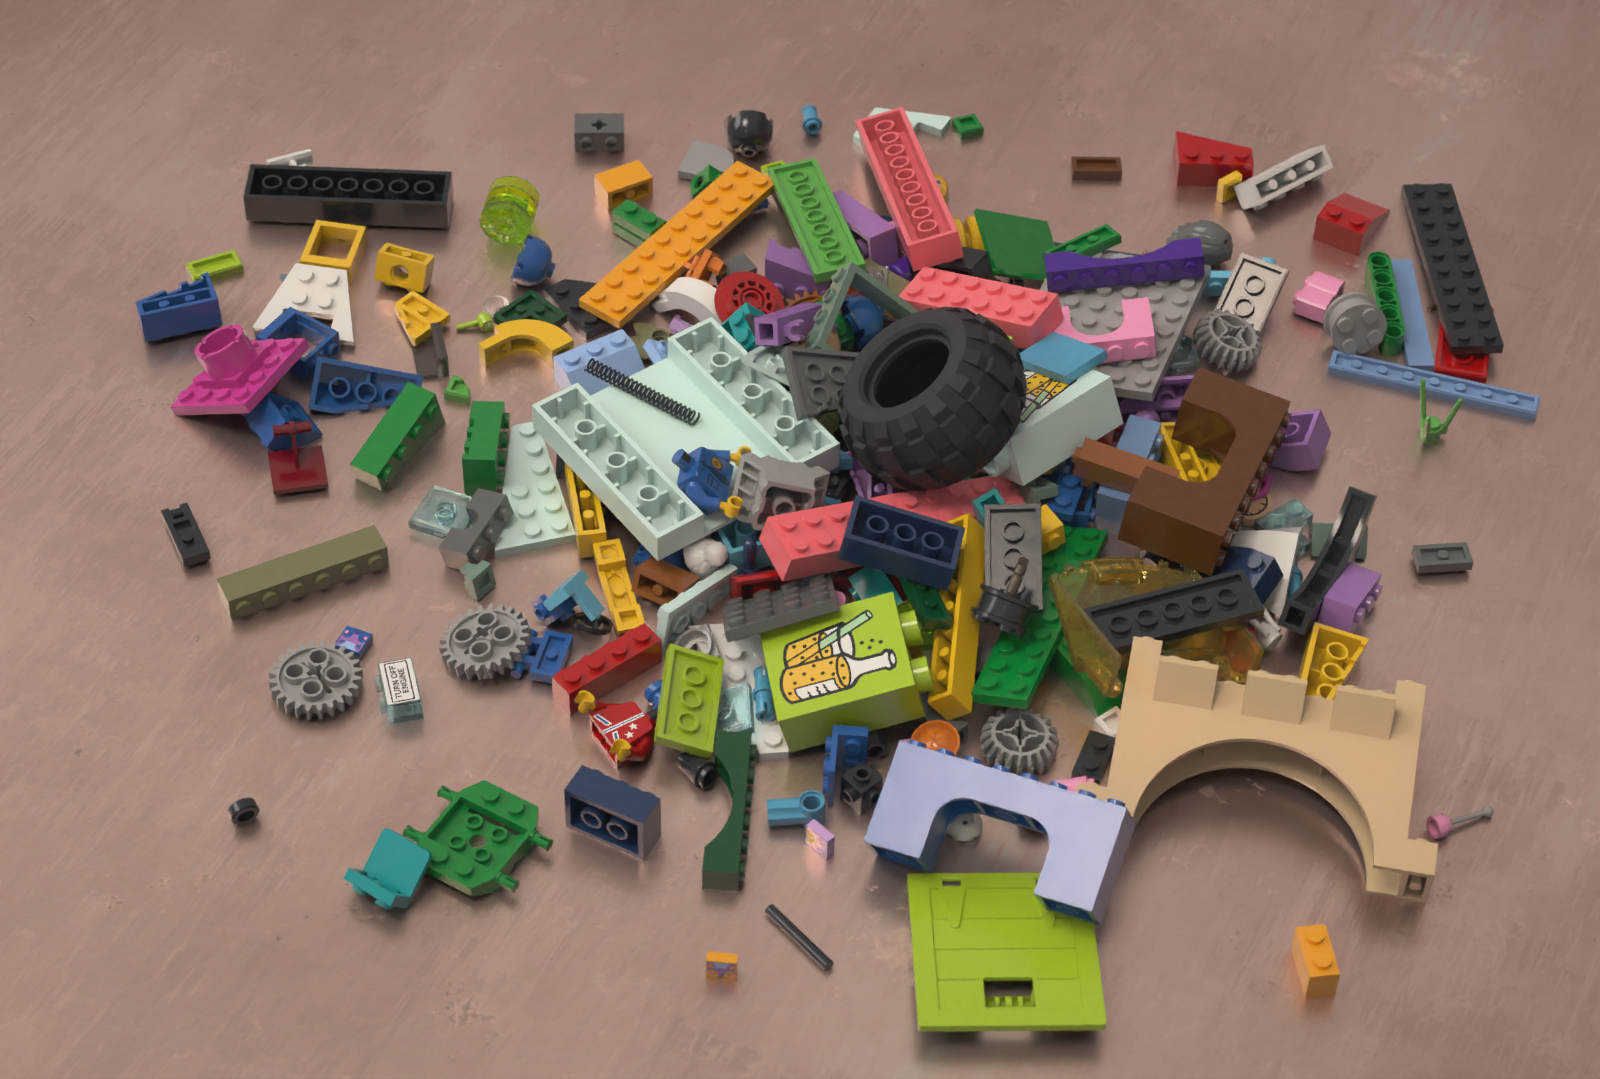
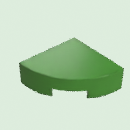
(457, 391)

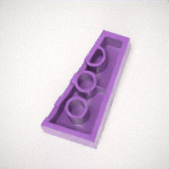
(871, 233)

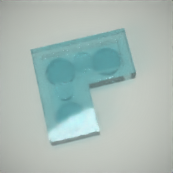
(1288, 516)

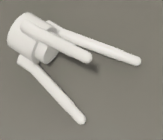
(1267, 634)

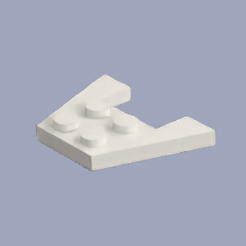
(318, 294)

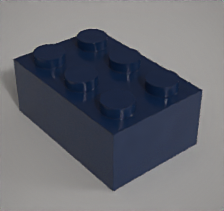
(613, 812)

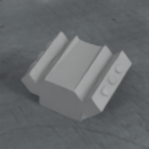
(777, 488)

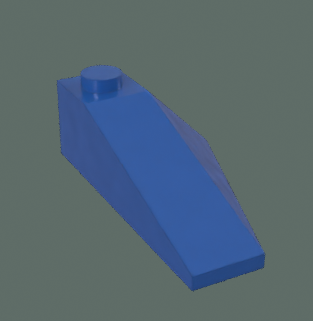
(352, 386)

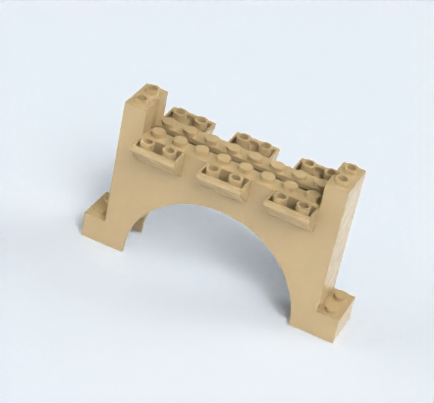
(1347, 749)

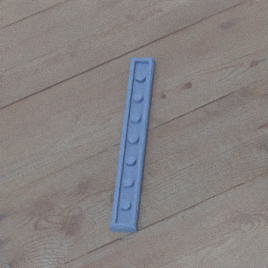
(1437, 385)

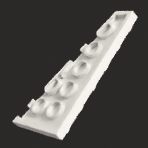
(739, 663)

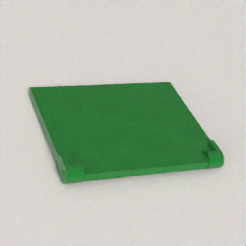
(1015, 244)

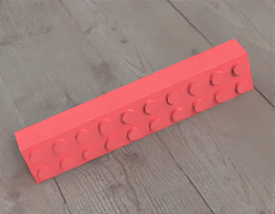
(909, 189)
(810, 539)

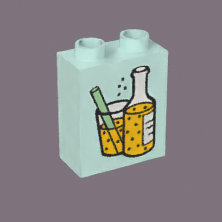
(1056, 422)

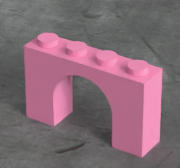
(1129, 342)

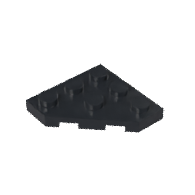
(566, 297)

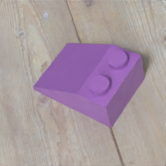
(1304, 442)

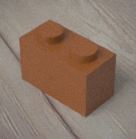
(662, 580)

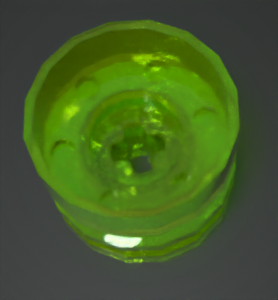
(509, 210)

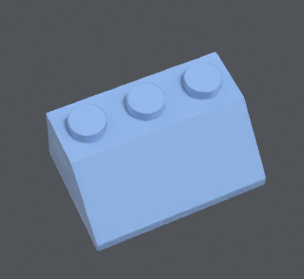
(613, 350)

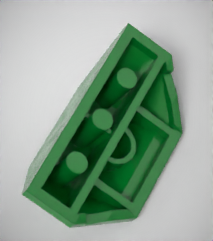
(1082, 685)

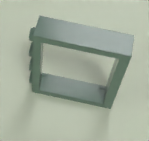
(835, 295)

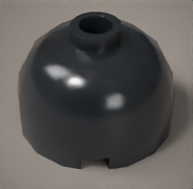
(748, 132)

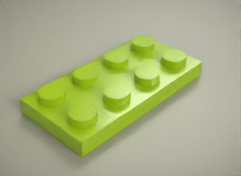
(689, 701)

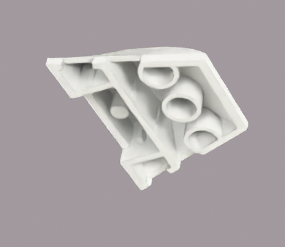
(1282, 545)

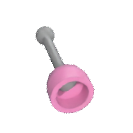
(1440, 824)

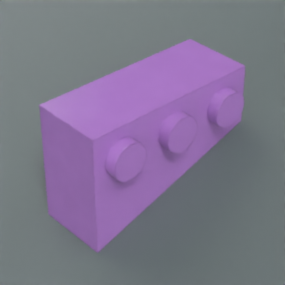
(1350, 598)

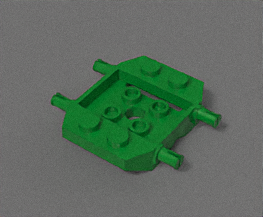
(451, 835)

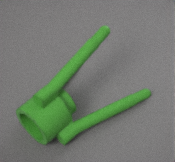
(1431, 426)

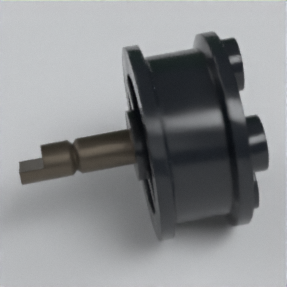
(1005, 607)

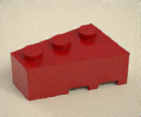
(1205, 160)

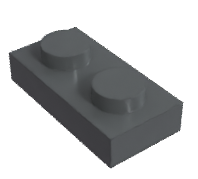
(1442, 557)

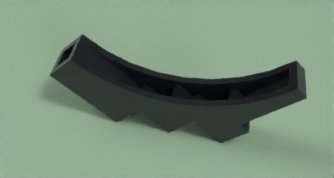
(1339, 550)

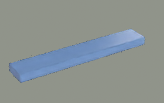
(1416, 340)

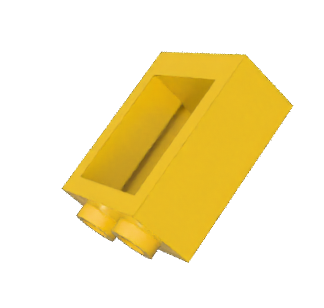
(337, 234)

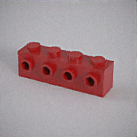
(608, 667)

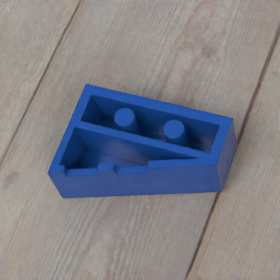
(179, 311)

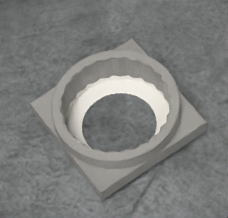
(699, 634)

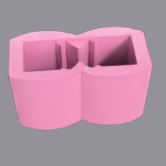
(1317, 295)

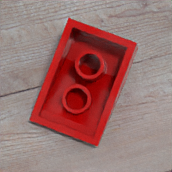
(1349, 223)

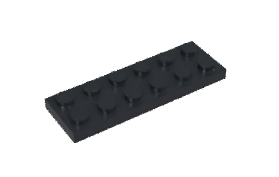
(1178, 610)

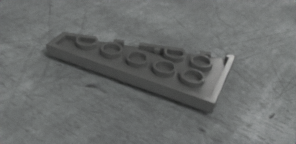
(816, 378)

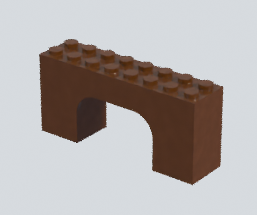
(1198, 519)

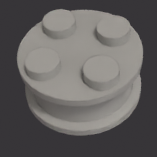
(1354, 323)

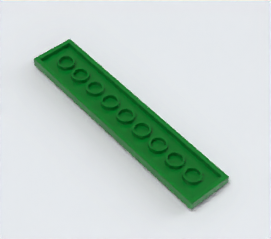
(1020, 662)

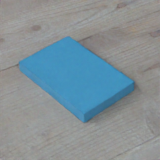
(1062, 357)

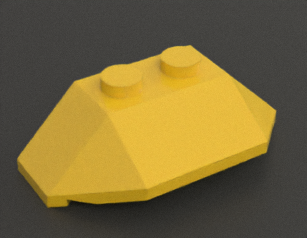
(1193, 463)

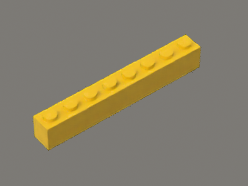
(956, 648)

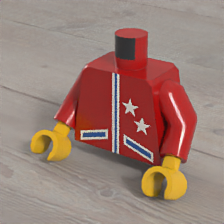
(619, 729)

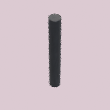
(799, 937)

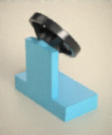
(586, 600)

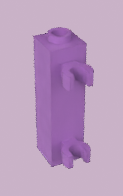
(786, 324)

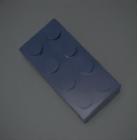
(901, 543)

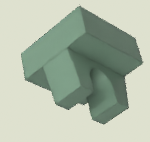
(478, 578)

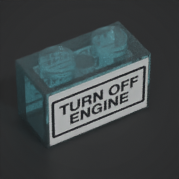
(400, 691)

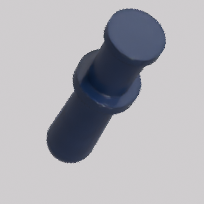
(749, 557)

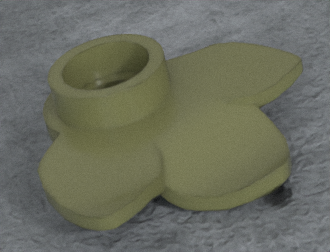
(647, 331)

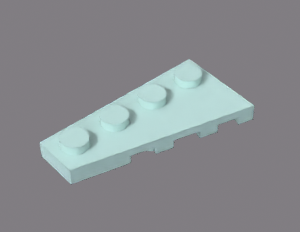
(691, 605)

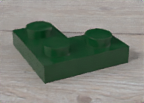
(531, 307)

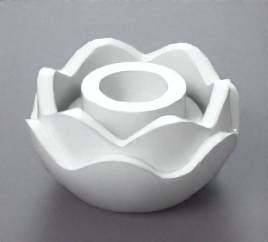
(966, 827)

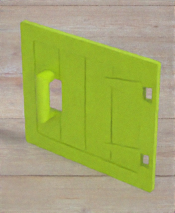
(999, 933)

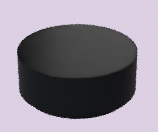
(243, 811)

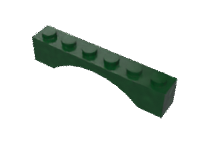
(722, 855)

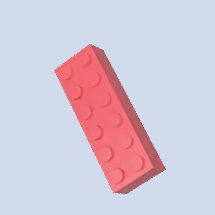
(1017, 310)

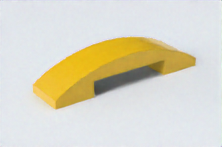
(616, 585)

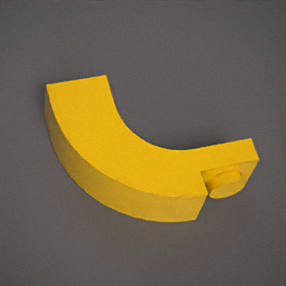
(524, 337)

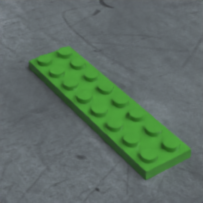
(815, 218)

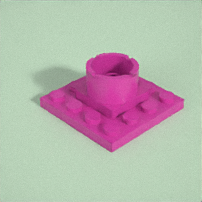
(236, 371)

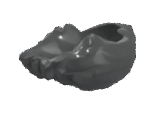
(1215, 240)

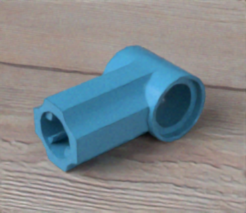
(797, 810)

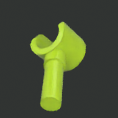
(483, 320)

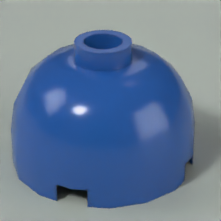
(533, 263)
(863, 318)

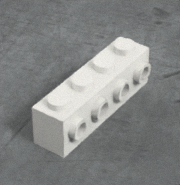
(1283, 177)

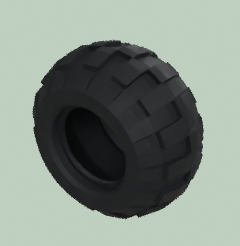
(932, 398)

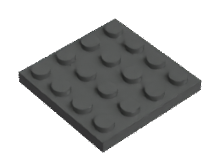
(779, 608)

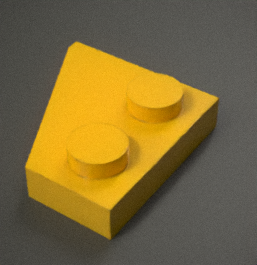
(417, 314)

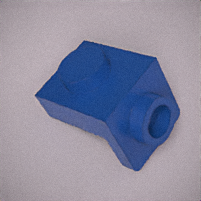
(561, 611)

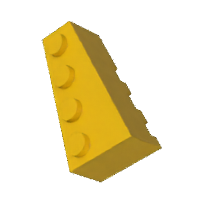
(1329, 659)

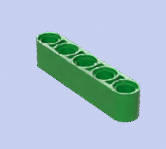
(1382, 288)

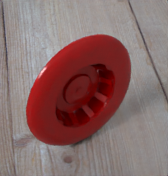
(749, 288)

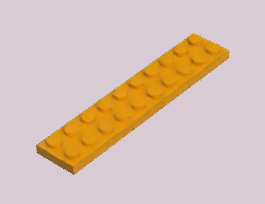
(683, 237)

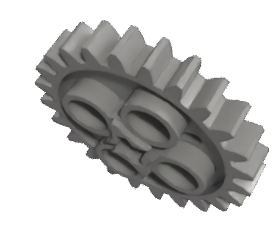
(485, 641)
(315, 679)

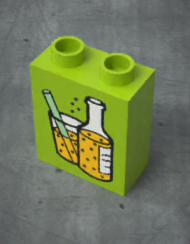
(846, 670)

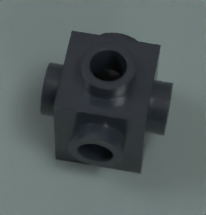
(861, 787)

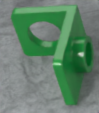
(709, 175)

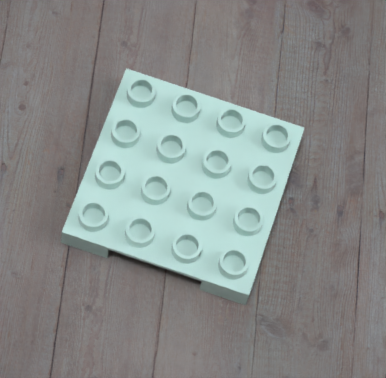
(628, 446)

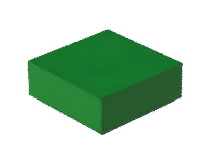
(967, 126)

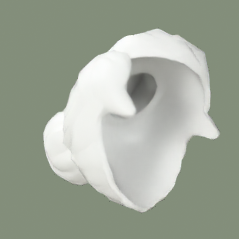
(705, 556)

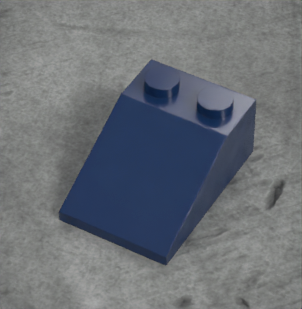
(1259, 568)

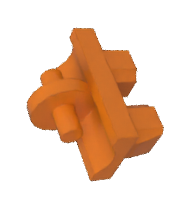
(704, 266)

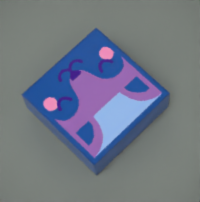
(355, 641)

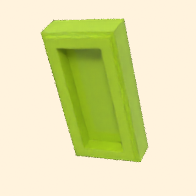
(217, 266)

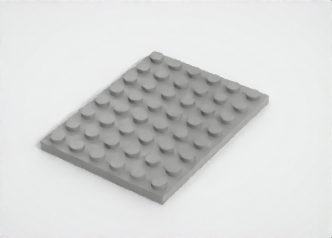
(1100, 313)

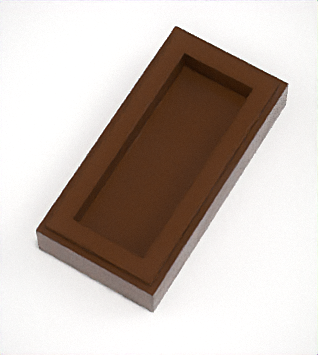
(1096, 168)

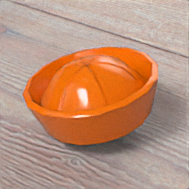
(938, 735)

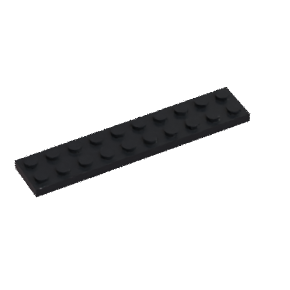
(1452, 269)

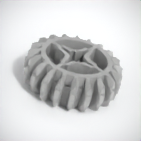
(1227, 340)
(1036, 737)

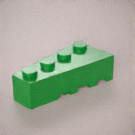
(398, 436)
(484, 447)

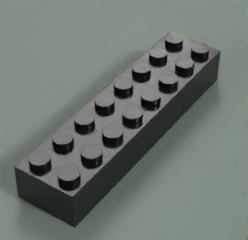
(348, 195)

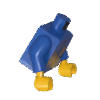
(707, 478)

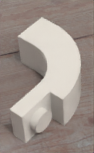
(689, 295)

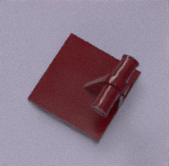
(297, 468)

